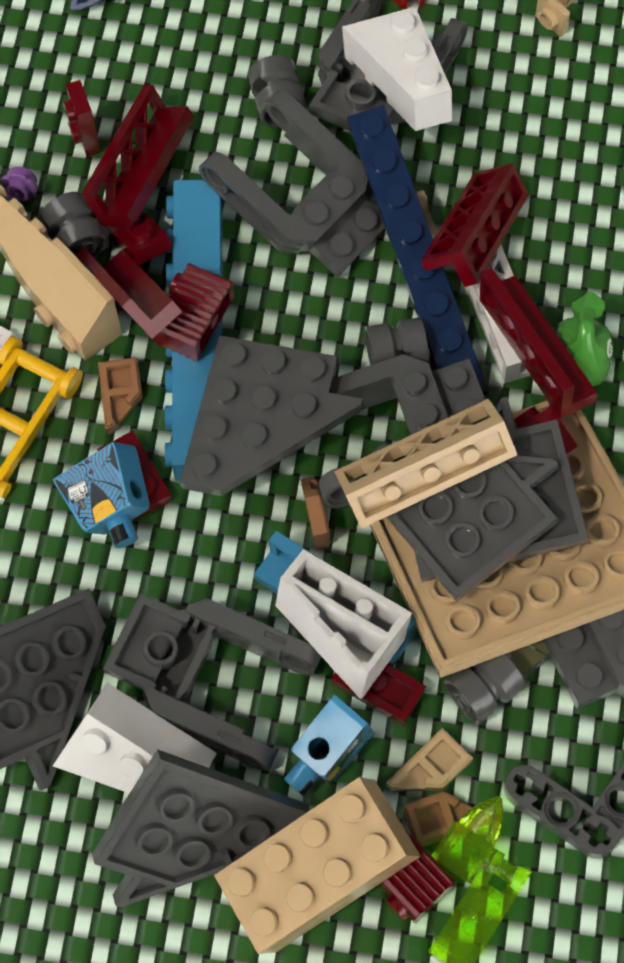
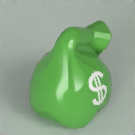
(587, 338)

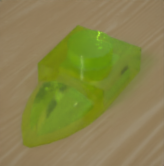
(471, 840)

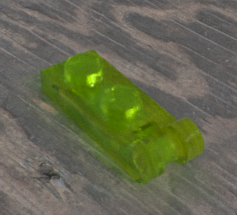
(479, 912)

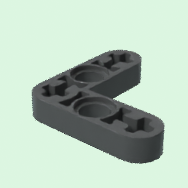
(598, 816)

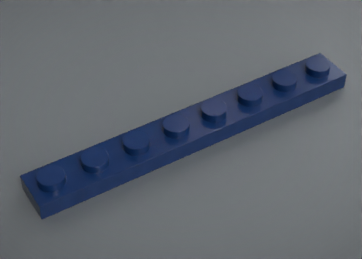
(410, 239)

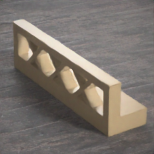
(427, 465)

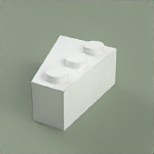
(402, 64)
(342, 619)
(120, 740)

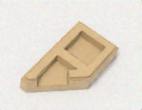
(432, 766)

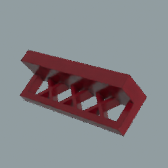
(142, 165)
(477, 223)
(133, 291)
(536, 344)

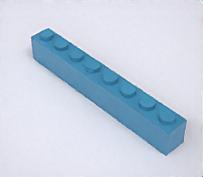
(197, 241)

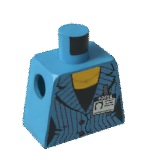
(106, 492)
(340, 731)

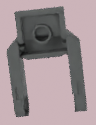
(344, 85)
(331, 219)
(422, 395)
(166, 649)
(591, 659)

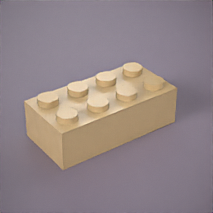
(316, 865)

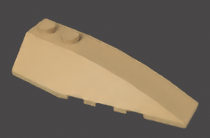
(57, 283)

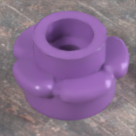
(20, 184)

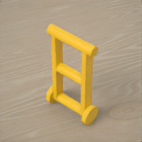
(64, 385)

